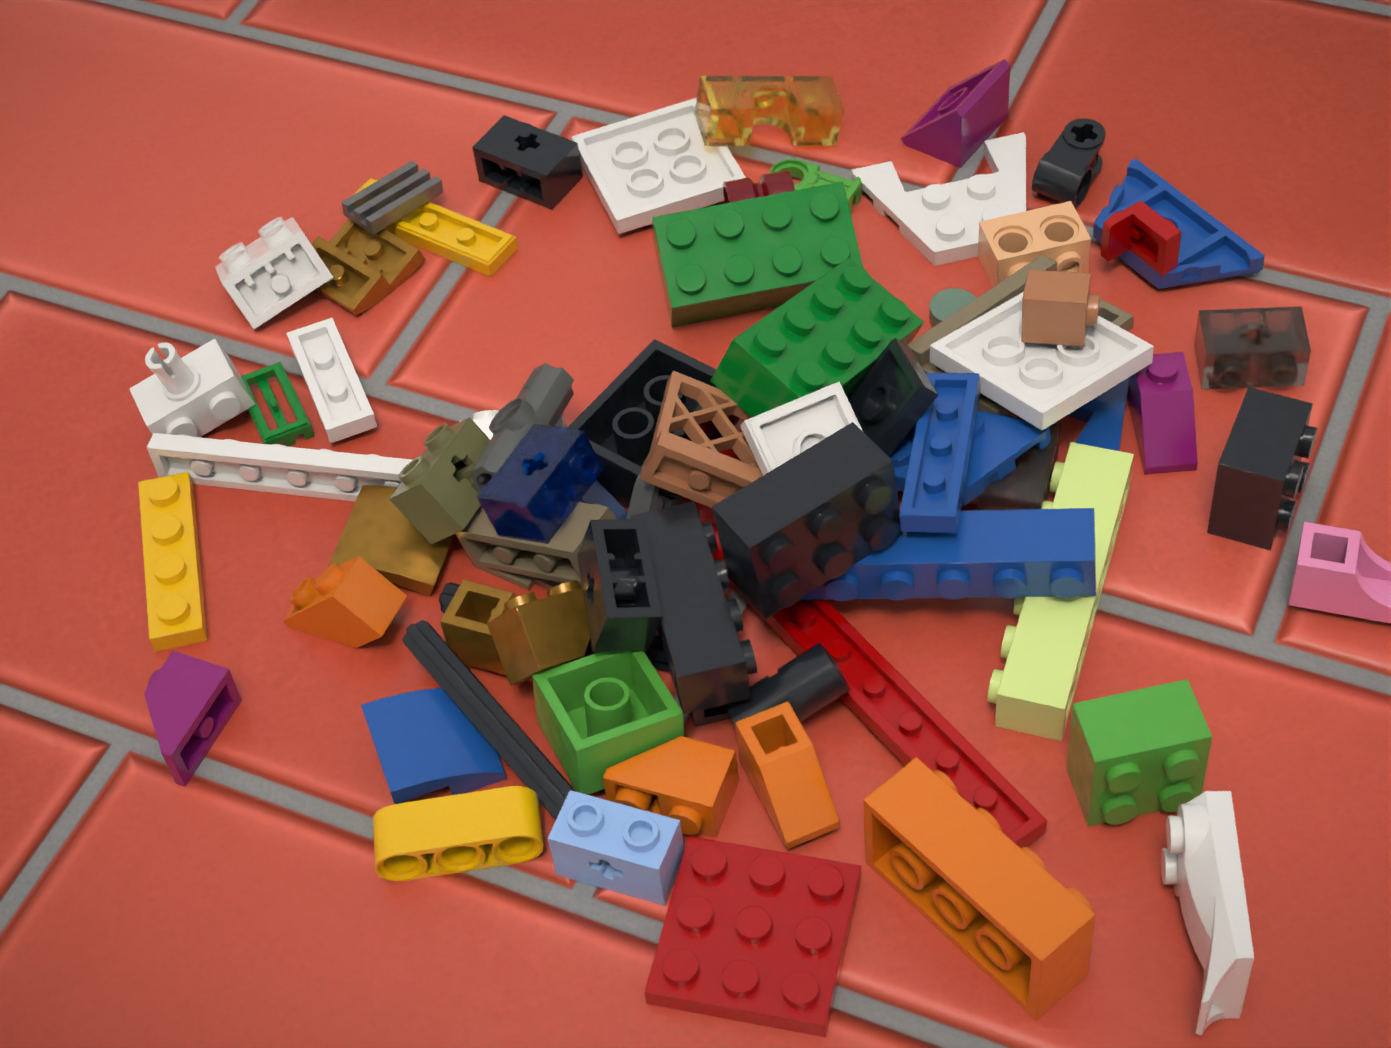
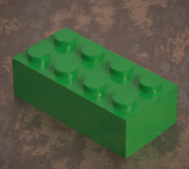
(751, 251)
(814, 340)

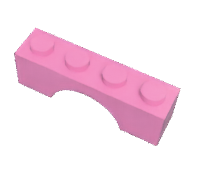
(1340, 574)

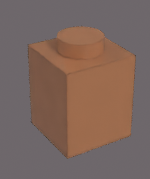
(1058, 307)

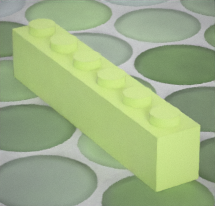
(1054, 631)

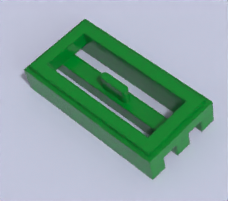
(284, 431)

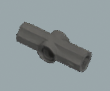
(538, 403)

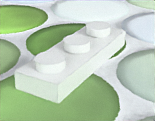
(331, 380)

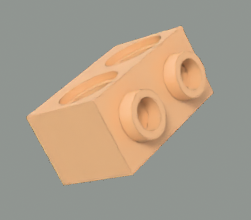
(1019, 238)

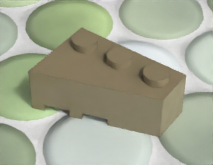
(529, 561)

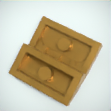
(365, 266)
(390, 542)

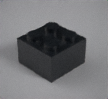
(1262, 469)

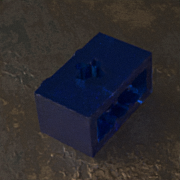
(535, 497)

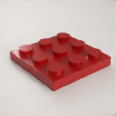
(755, 936)

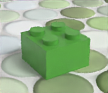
(604, 713)
(1137, 752)

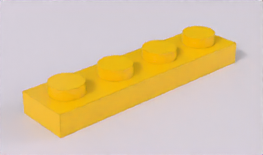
(172, 562)

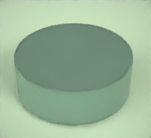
(947, 303)

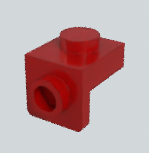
(1144, 234)

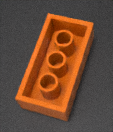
(978, 887)

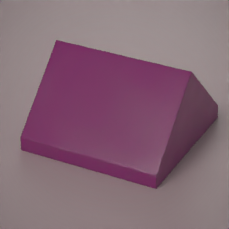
(963, 116)

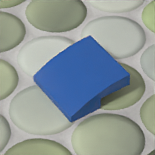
(429, 745)

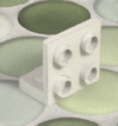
(271, 271)

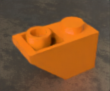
(345, 604)
(786, 774)
(678, 781)

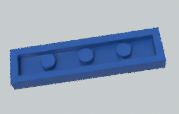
(941, 456)

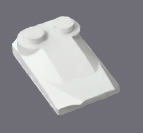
(1208, 879)

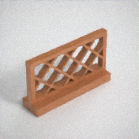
(696, 466)

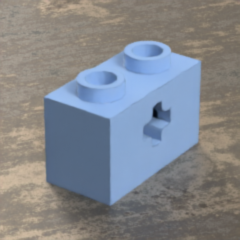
(617, 847)

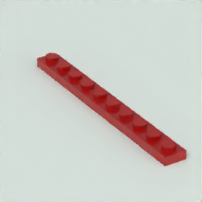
(899, 711)

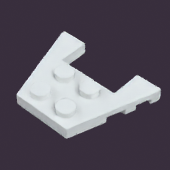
(946, 217)

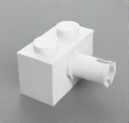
(191, 391)

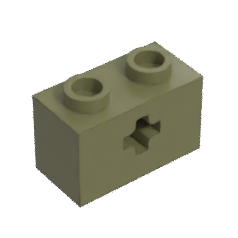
(437, 485)

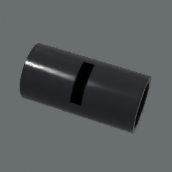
(805, 682)

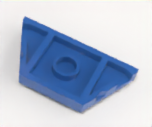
(1206, 245)
(993, 451)

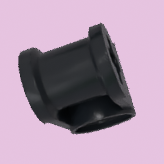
(1071, 162)

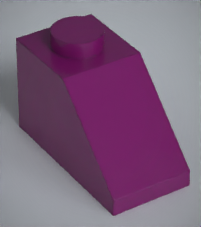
(1164, 415)
(189, 710)

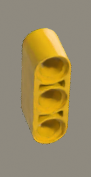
(457, 833)

